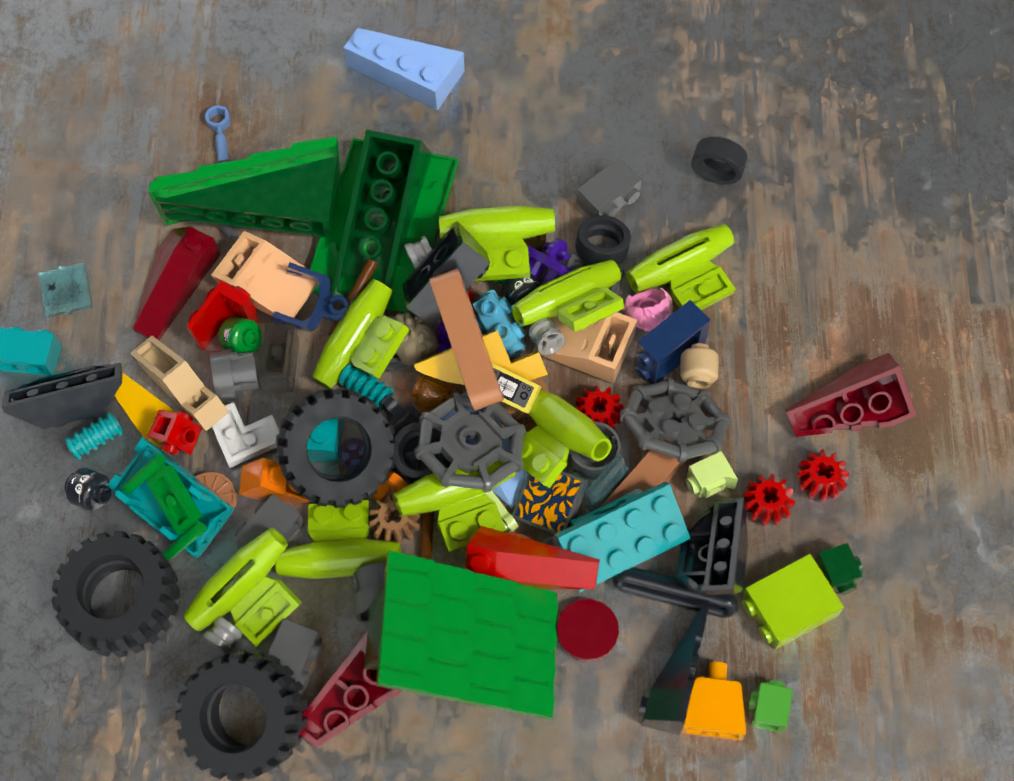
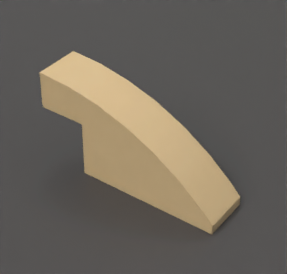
(179, 382)

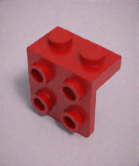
(219, 306)

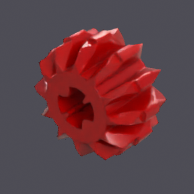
(603, 401)
(824, 466)
(762, 489)

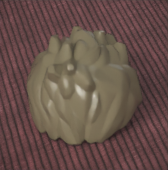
(419, 342)

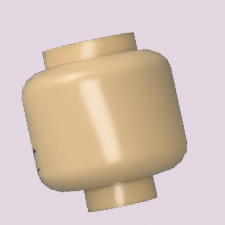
(699, 366)

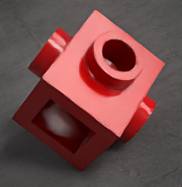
(175, 432)

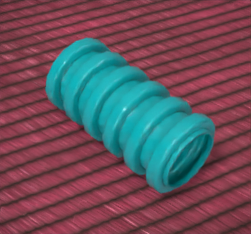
(364, 384)
(93, 436)

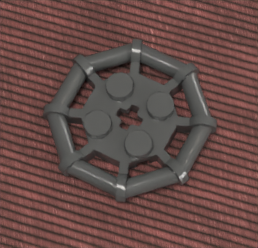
(676, 407)
(466, 456)

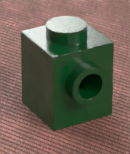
(840, 568)

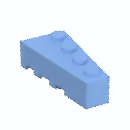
(406, 65)

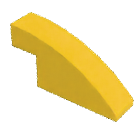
(445, 367)

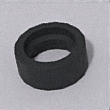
(720, 149)
(607, 227)
(402, 438)

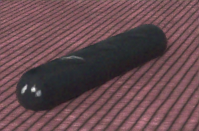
(669, 591)

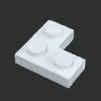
(244, 442)

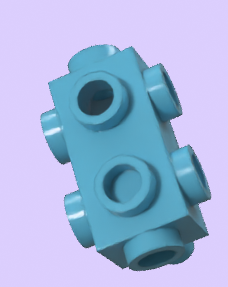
(494, 314)

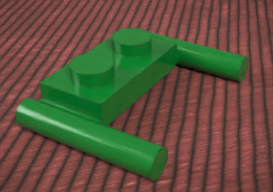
(173, 500)

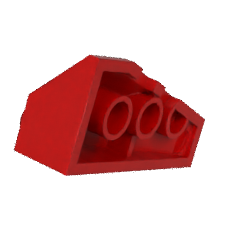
(529, 561)

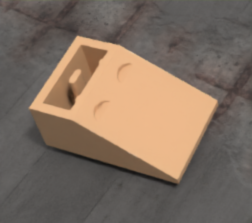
(262, 273)
(598, 348)

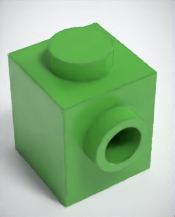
(770, 706)

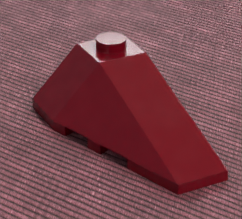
(174, 277)
(860, 398)
(345, 698)

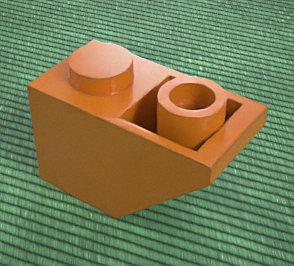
(265, 478)

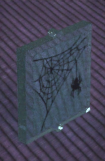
(65, 290)
(606, 483)

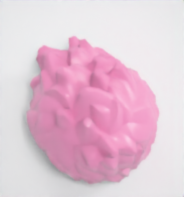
(648, 308)

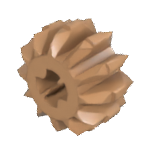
(392, 530)

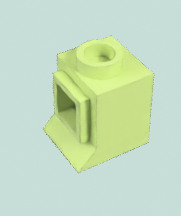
(710, 476)

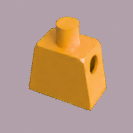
(716, 706)

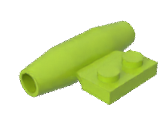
(502, 235)
(688, 268)
(574, 297)
(361, 337)
(558, 431)
(459, 508)
(337, 544)
(246, 590)

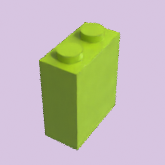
(791, 602)

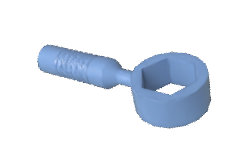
(220, 139)

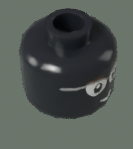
(518, 288)
(86, 489)

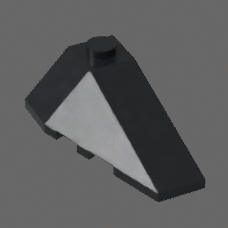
(671, 692)

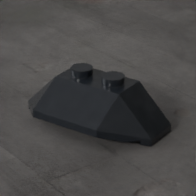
(64, 396)
(718, 548)

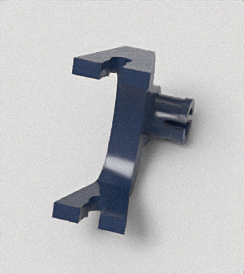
(324, 307)

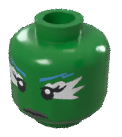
(240, 335)

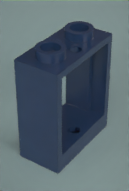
(662, 347)

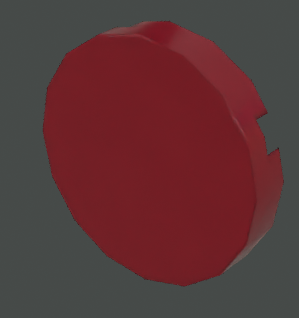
(587, 630)

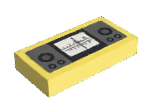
(516, 389)

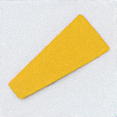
(140, 405)

